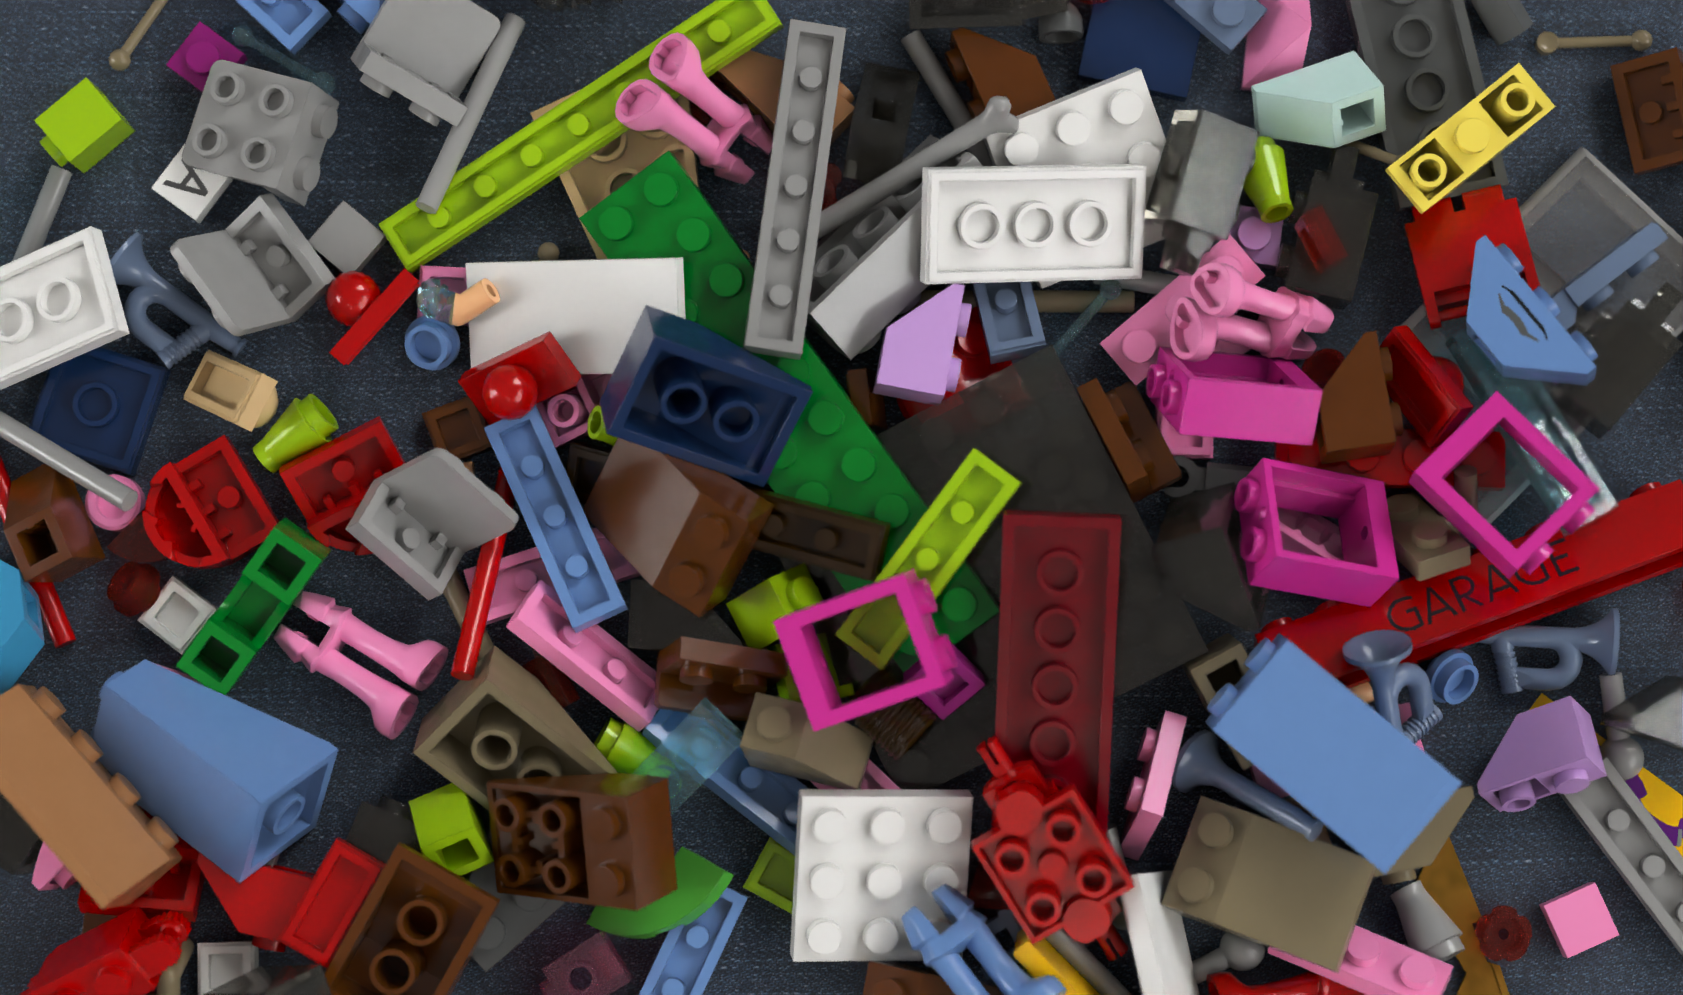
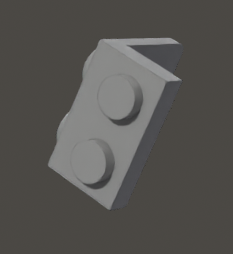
(426, 53)
(261, 129)
(255, 269)
(428, 517)

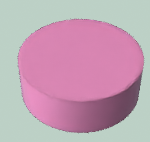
(109, 516)

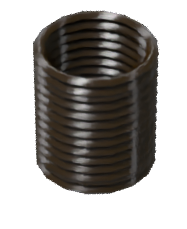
(896, 725)

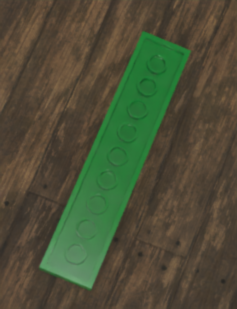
(832, 450)

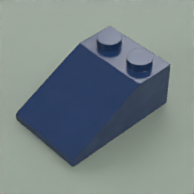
(701, 398)

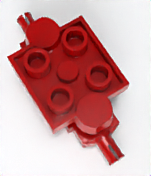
(1050, 855)

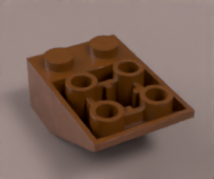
(584, 838)

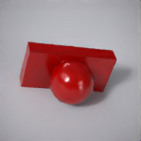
(357, 302)
(519, 379)
(1425, 387)
(331, 902)

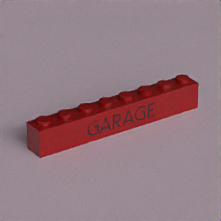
(1479, 601)

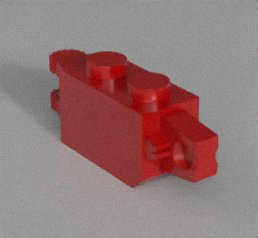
(114, 957)

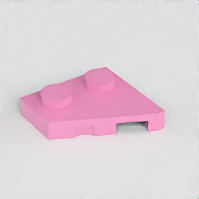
(1149, 793)

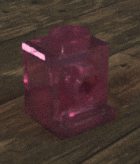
(595, 955)

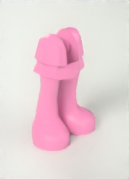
(649, 107)
(1211, 317)
(413, 664)

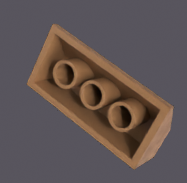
(77, 803)

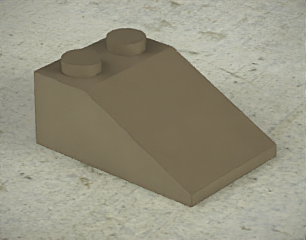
(503, 729)
(1268, 884)

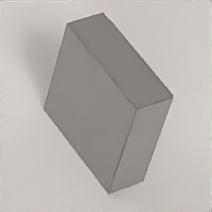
(347, 239)

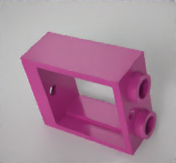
(1235, 397)
(1430, 483)
(1363, 526)
(811, 668)

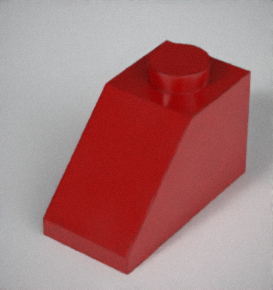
(261, 901)

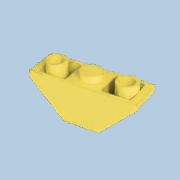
(1470, 138)

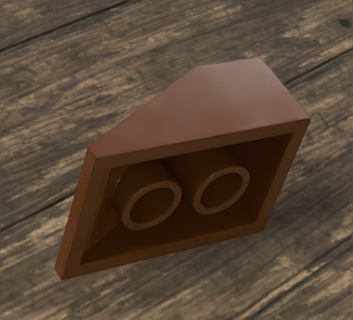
(676, 522)
(411, 931)

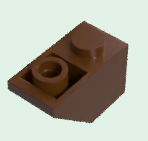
(996, 70)
(1355, 406)
(49, 527)

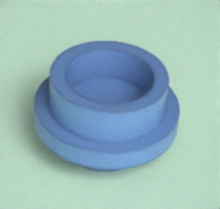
(431, 343)
(1452, 677)

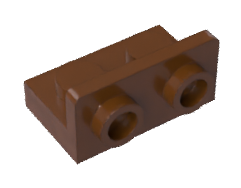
(1652, 108)
(1130, 438)
(715, 670)

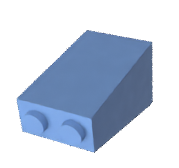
(1331, 751)
(212, 766)

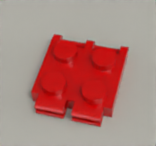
(1445, 244)

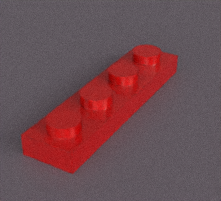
(1404, 459)

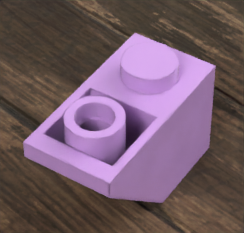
(919, 348)
(1543, 755)

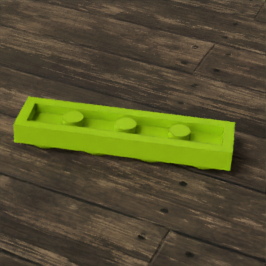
(935, 552)

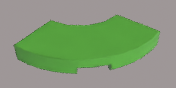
(698, 888)

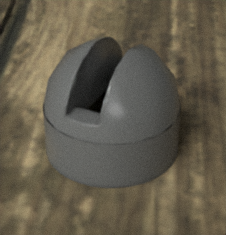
(1061, 27)

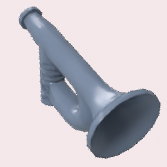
(133, 269)
(1595, 640)
(1379, 657)
(1201, 765)

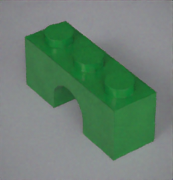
(253, 607)

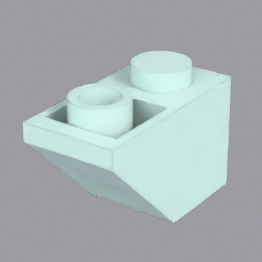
(1321, 103)

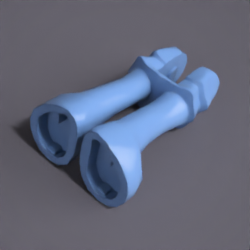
(970, 933)

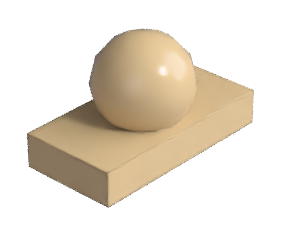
(233, 391)

